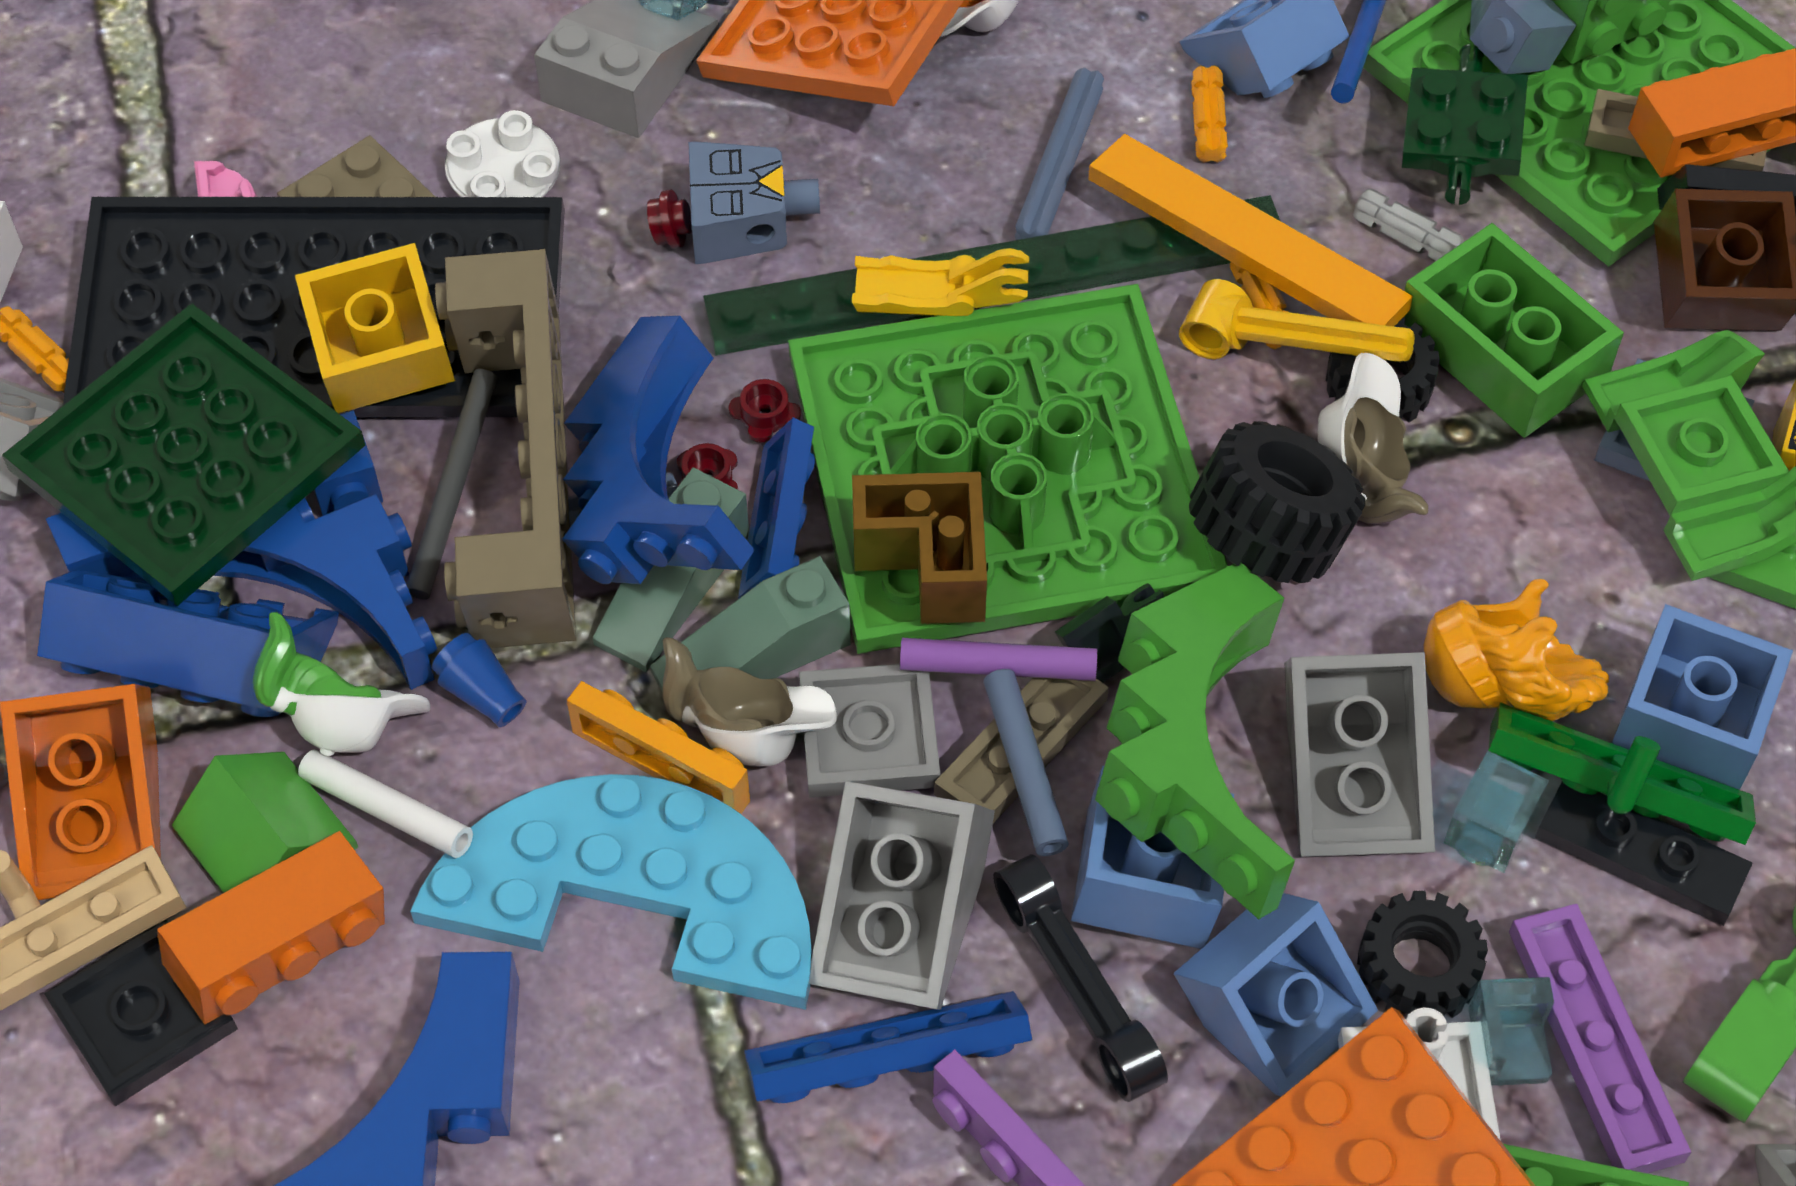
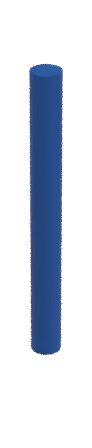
(1357, 50)

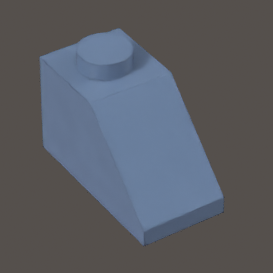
(1519, 33)

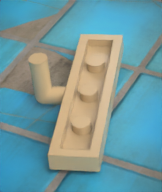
(79, 923)

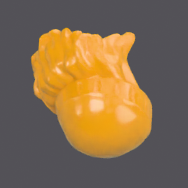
(1509, 658)

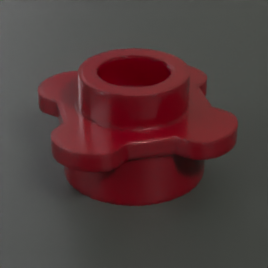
(761, 396)
(710, 460)

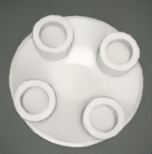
(502, 158)

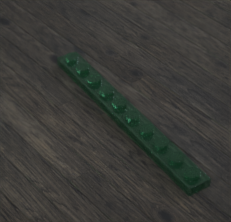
(1056, 265)

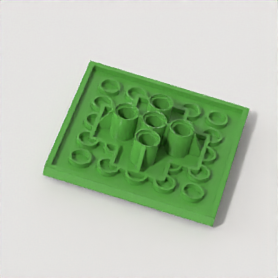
(1071, 443)

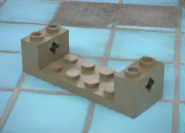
(505, 318)

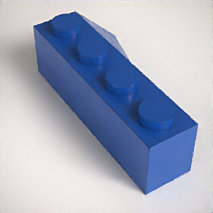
(196, 647)

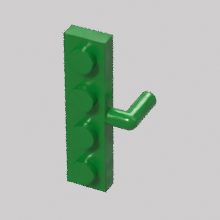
(1627, 776)

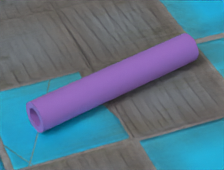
(986, 657)

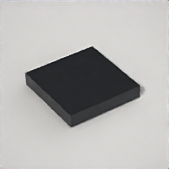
(133, 1017)

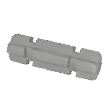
(1405, 225)

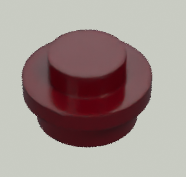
(669, 219)

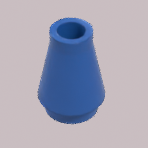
(476, 677)

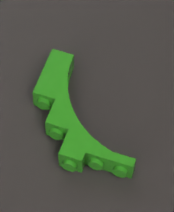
(1165, 767)

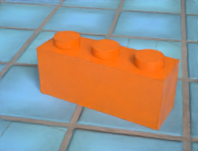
(1717, 113)
(272, 927)

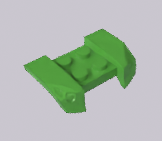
(1704, 452)

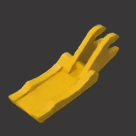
(938, 287)

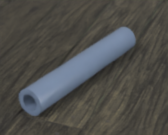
(1025, 763)

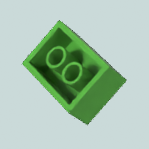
(1511, 329)

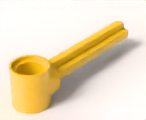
(1226, 320)

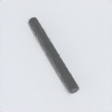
(451, 484)

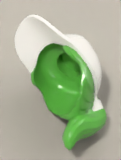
(321, 702)

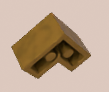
(928, 526)

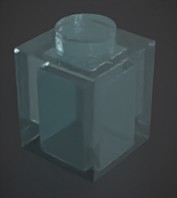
(1495, 812)

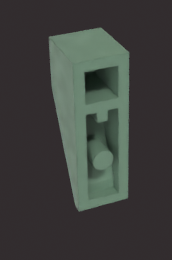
(664, 600)
(774, 626)

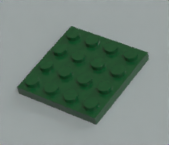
(184, 452)

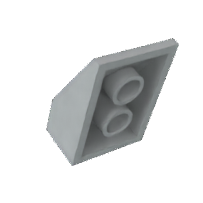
(618, 61)
(1360, 754)
(899, 893)

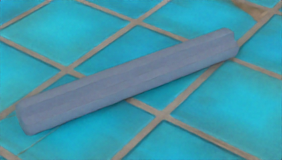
(1060, 155)

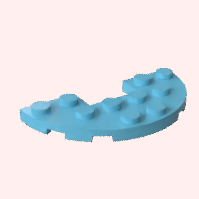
(638, 848)

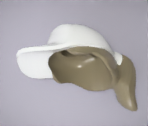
(1369, 438)
(739, 711)

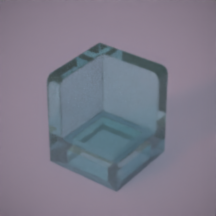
(1513, 1028)

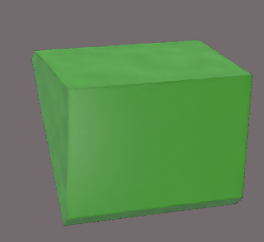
(252, 816)

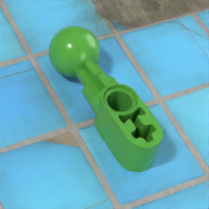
(1750, 1041)

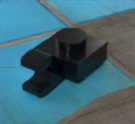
(1105, 627)

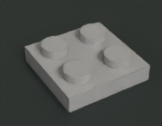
(880, 731)

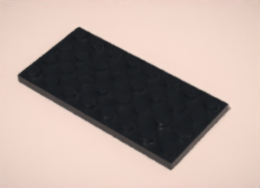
(240, 267)

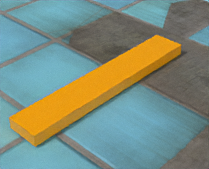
(1247, 235)

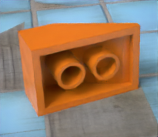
(81, 782)

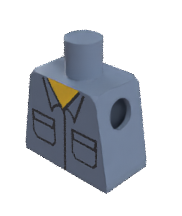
(742, 200)

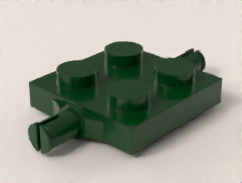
(1465, 123)

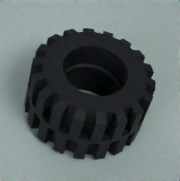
(1276, 502)

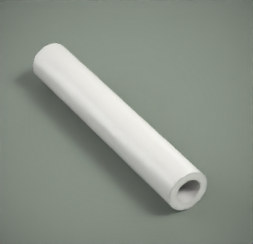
(386, 803)

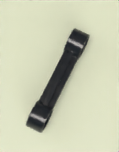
(1122, 1045)

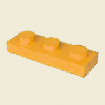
(656, 746)

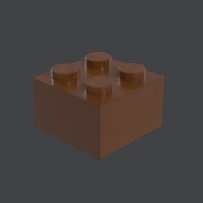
(1727, 259)

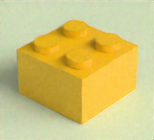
(374, 328)

